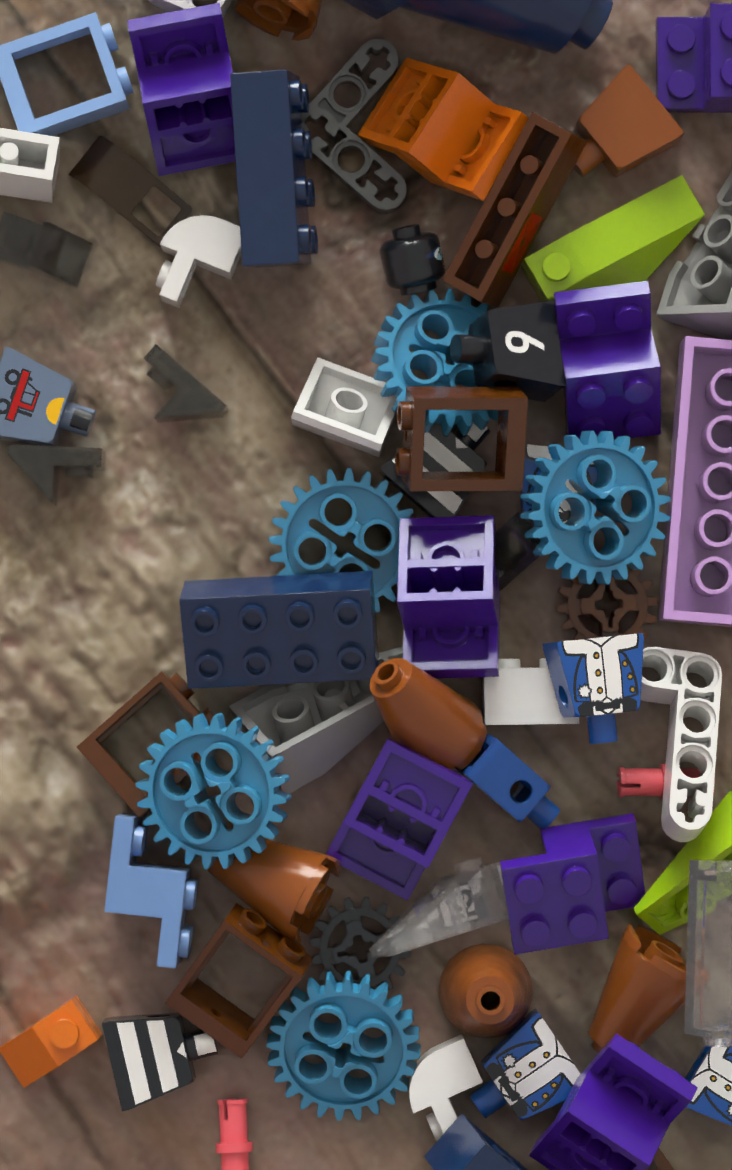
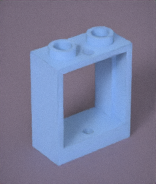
(75, 115)

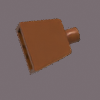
(625, 126)

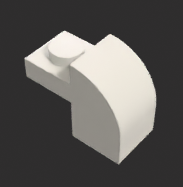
(197, 242)
(440, 1075)

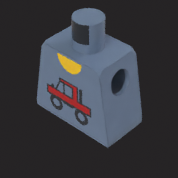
(38, 402)

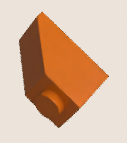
(50, 1042)

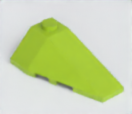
(618, 245)
(667, 899)

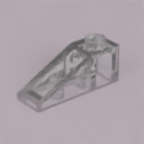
(448, 908)

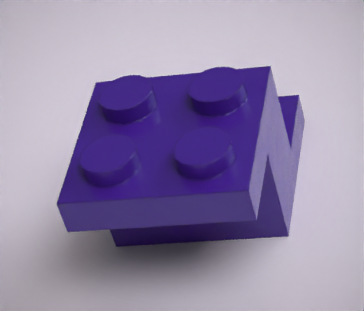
(695, 61)
(185, 87)
(609, 360)
(449, 595)
(399, 818)
(569, 887)
(614, 1112)

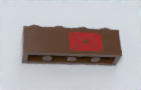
(514, 210)

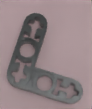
(340, 119)

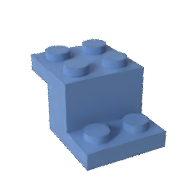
(150, 890)

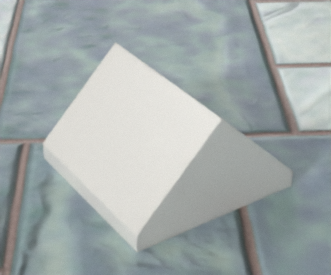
(345, 407)

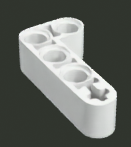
(682, 743)

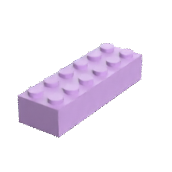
(699, 533)

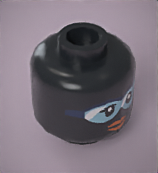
(412, 260)

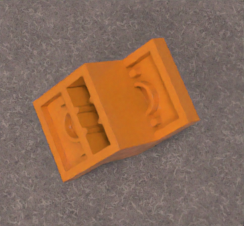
(444, 128)

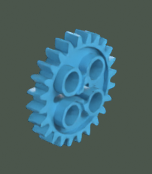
(406, 331)
(618, 472)
(368, 508)
(175, 807)
(329, 1081)

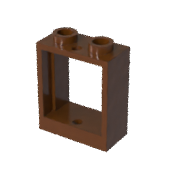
(510, 445)
(109, 765)
(217, 1014)

